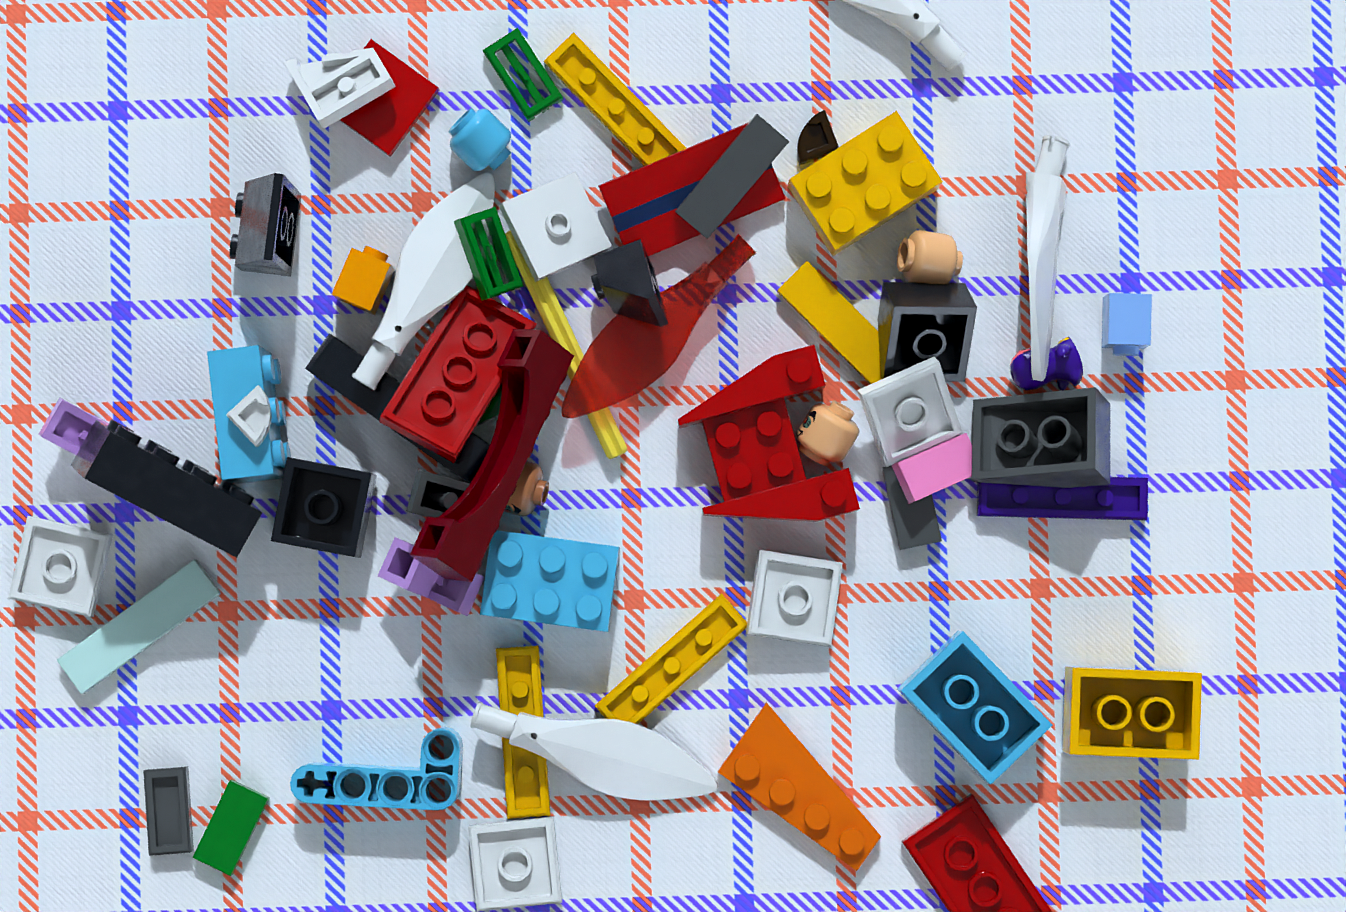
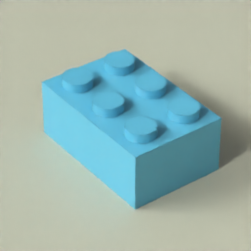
(232, 378)
(550, 580)
(974, 707)

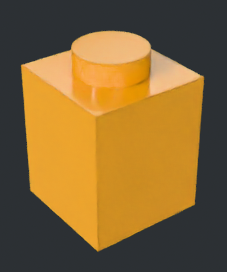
(364, 279)

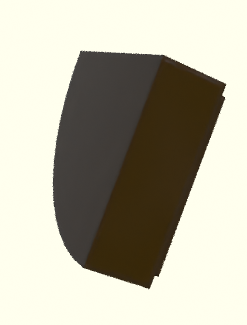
(816, 139)

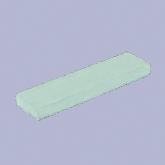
(138, 626)

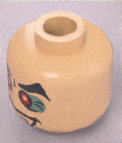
(827, 433)

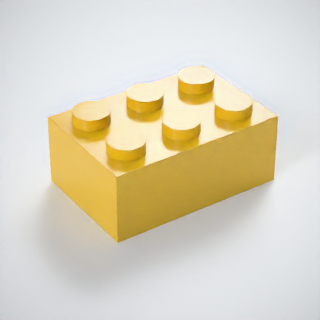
(864, 183)
(1132, 713)

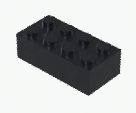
(173, 492)

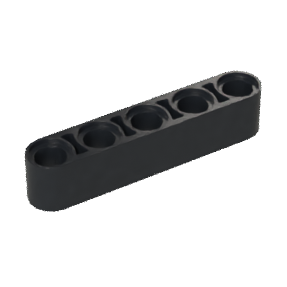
(335, 365)

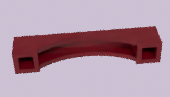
(531, 377)

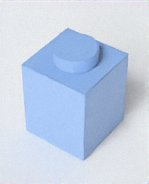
(1126, 323)

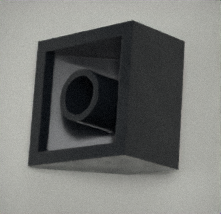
(925, 323)

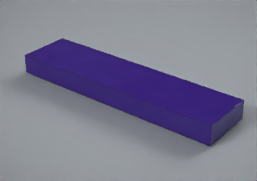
(1120, 500)

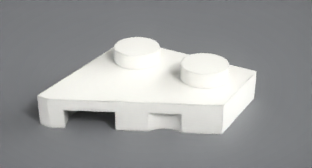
(340, 83)

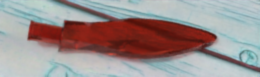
(634, 353)

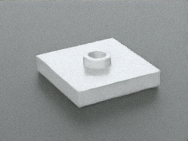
(555, 226)
(910, 411)
(60, 566)
(794, 598)
(515, 863)

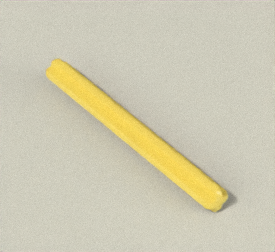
(561, 332)

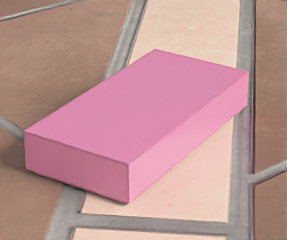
(935, 468)

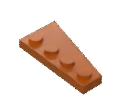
(791, 783)

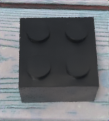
(323, 507)

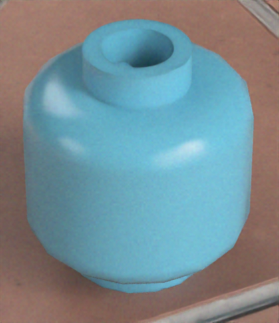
(480, 139)

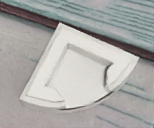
(253, 416)

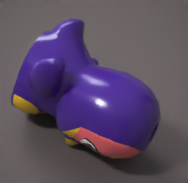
(1063, 366)

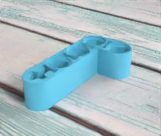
(377, 777)

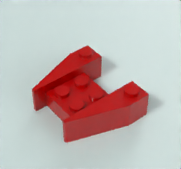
(757, 448)

